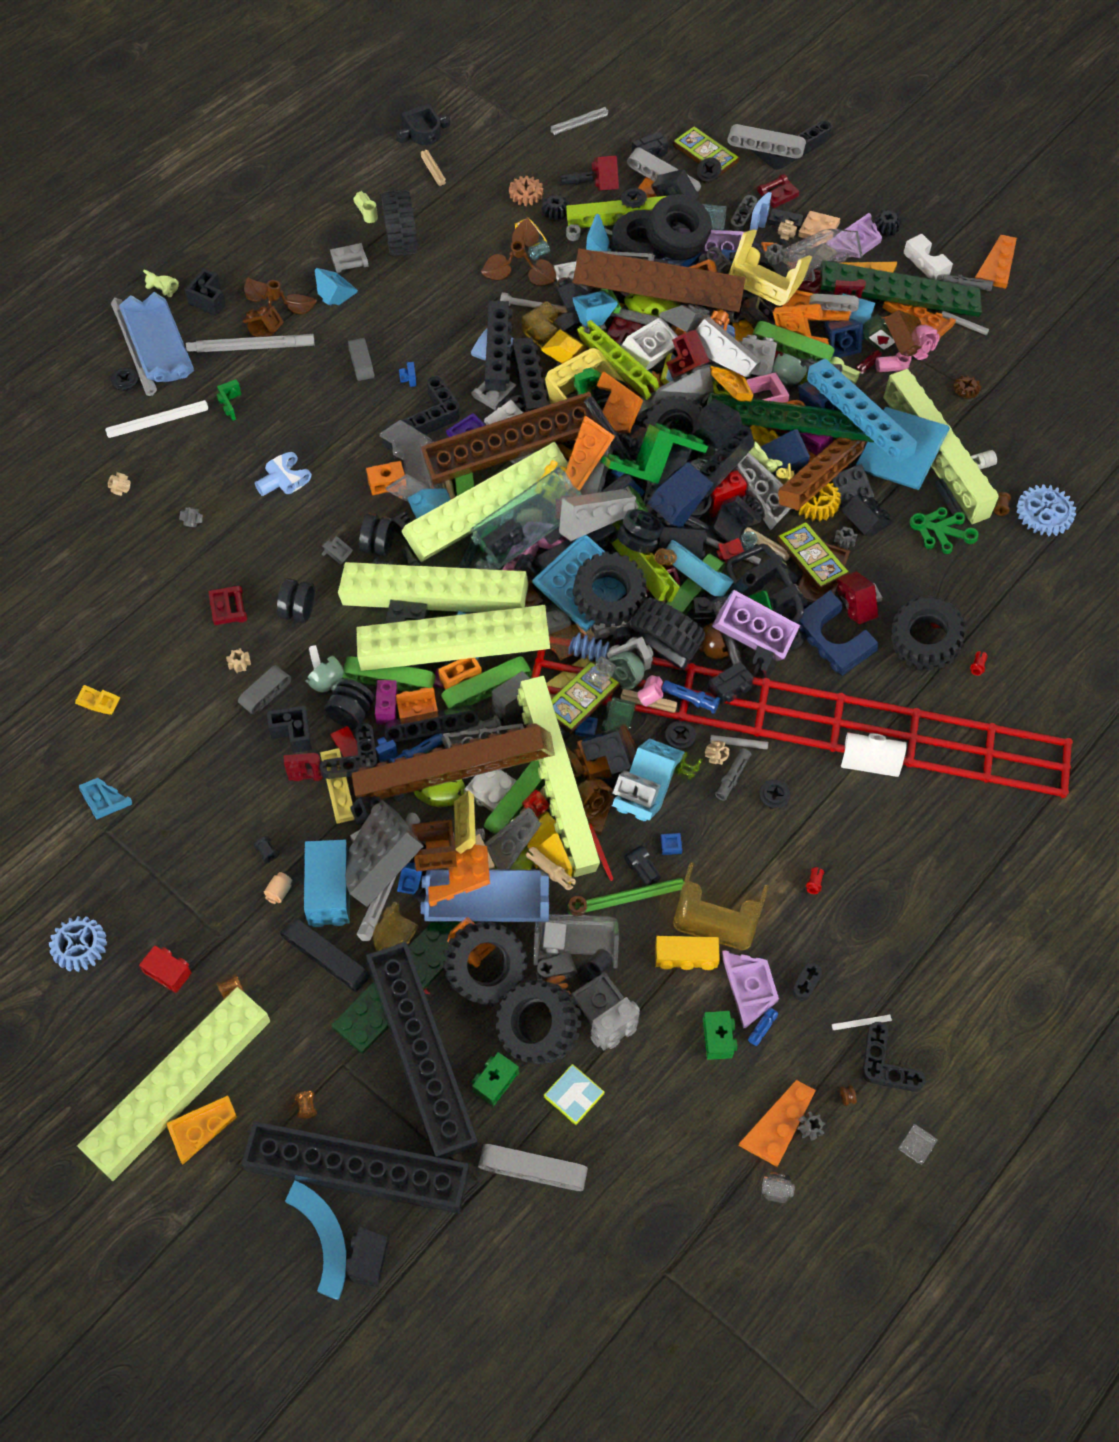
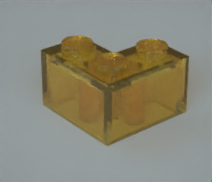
(539, 323)

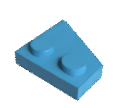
(103, 798)

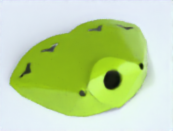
(639, 303)
(441, 795)

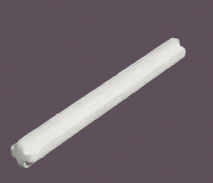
(156, 419)

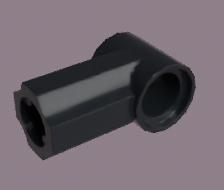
(639, 860)
(595, 965)

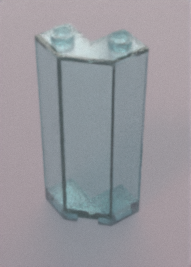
(534, 509)

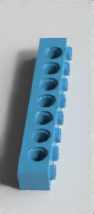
(862, 410)

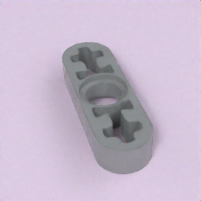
(835, 302)

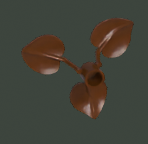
(524, 235)
(256, 291)

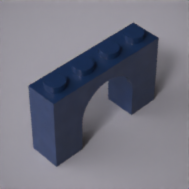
(841, 656)

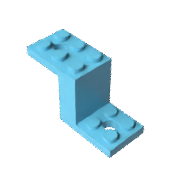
(655, 763)

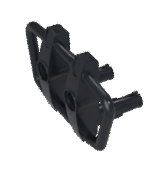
(763, 575)

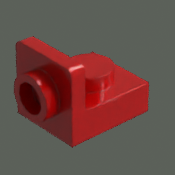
(729, 549)

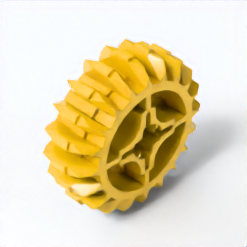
(825, 506)

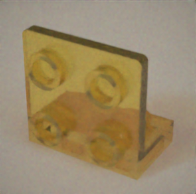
(393, 929)

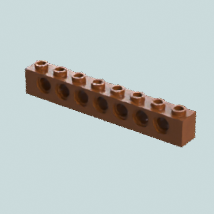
(819, 472)

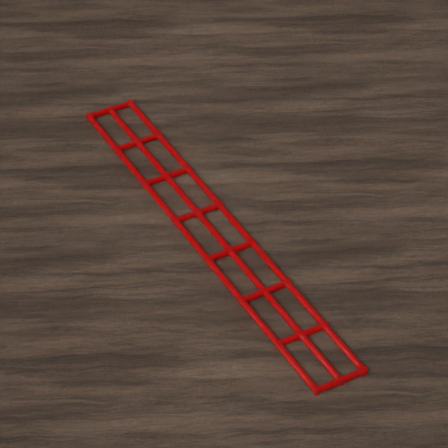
(838, 722)

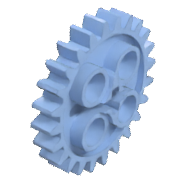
(1046, 510)

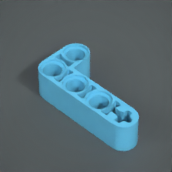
(689, 564)

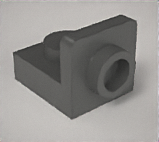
(337, 550)

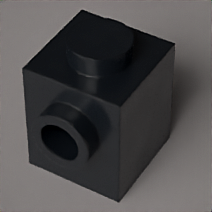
(362, 808)

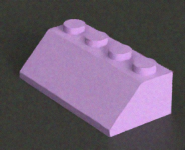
(721, 239)
(755, 625)

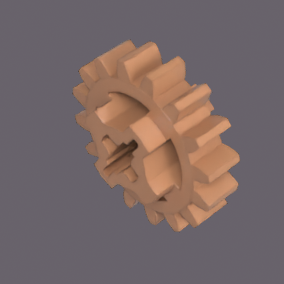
(526, 190)

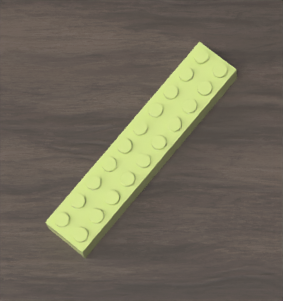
(952, 460)
(455, 518)
(436, 586)
(452, 637)
(559, 780)
(174, 1083)

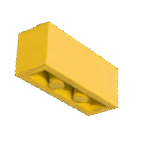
(687, 952)

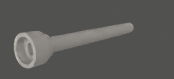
(527, 303)

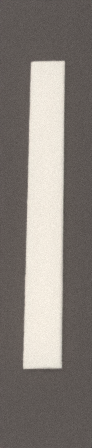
(861, 1022)

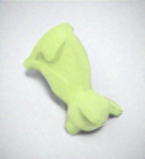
(165, 283)
(770, 464)

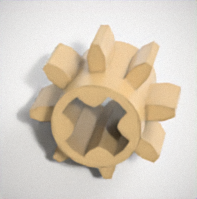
(787, 230)
(119, 484)
(238, 660)
(717, 752)

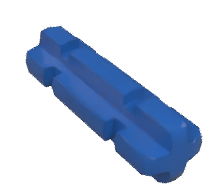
(763, 1026)

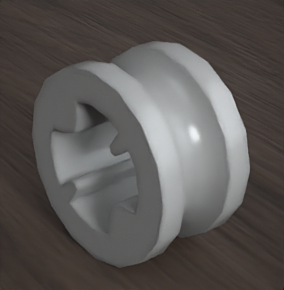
(573, 236)

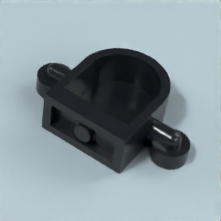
(422, 125)

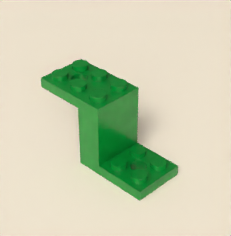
(653, 452)

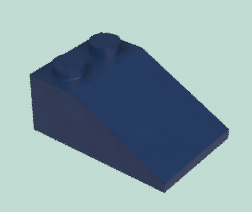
(680, 495)

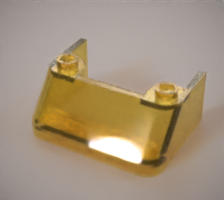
(710, 920)

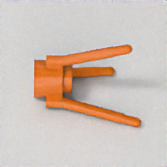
(720, 318)

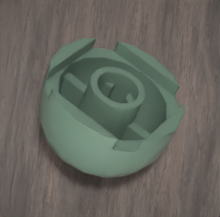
(788, 369)
(628, 669)
(326, 676)

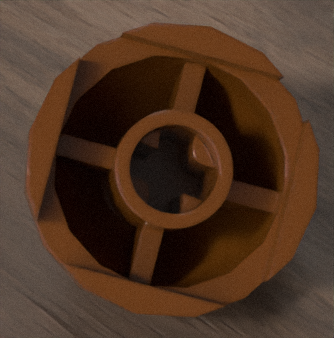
(714, 643)
(595, 796)

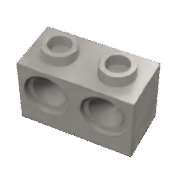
(636, 789)

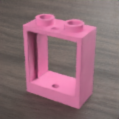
(771, 382)

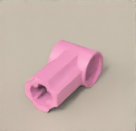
(893, 363)
(651, 691)

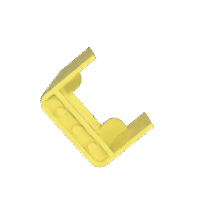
(762, 280)
(561, 379)

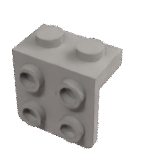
(636, 646)

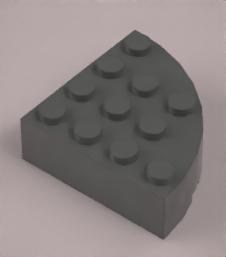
(379, 853)

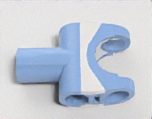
(282, 476)

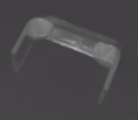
(824, 245)
(407, 446)
(582, 936)

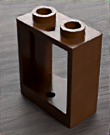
(435, 857)

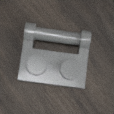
(348, 257)
(492, 398)

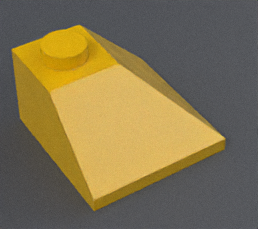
(563, 347)
(555, 852)

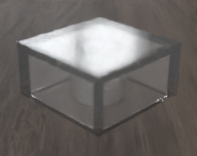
(918, 1144)

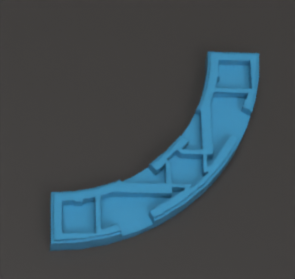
(330, 1235)

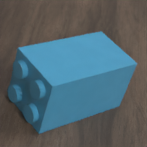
(325, 883)

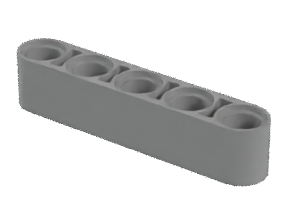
(766, 141)
(652, 166)
(533, 1167)

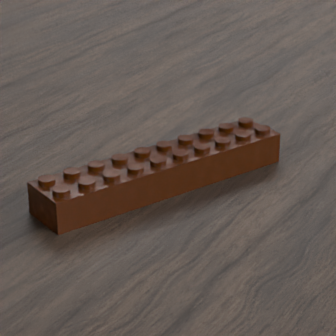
(659, 280)
(505, 439)
(454, 762)

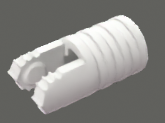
(985, 459)

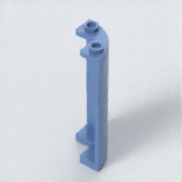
(156, 338)
(508, 898)

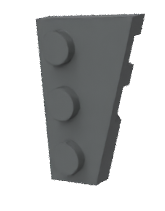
(512, 839)

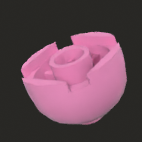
(928, 339)

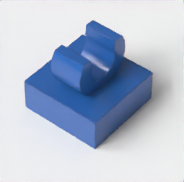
(408, 374)
(386, 750)

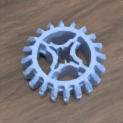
(84, 930)

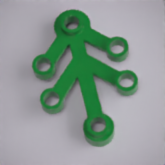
(940, 529)

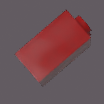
(728, 488)

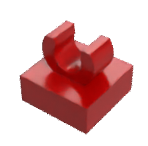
(536, 803)

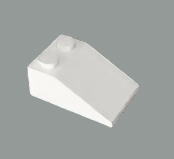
(650, 343)

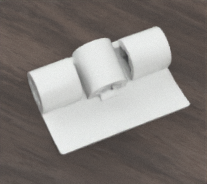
(873, 754)

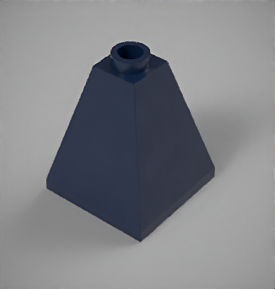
(844, 336)

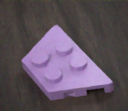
(867, 232)
(751, 985)

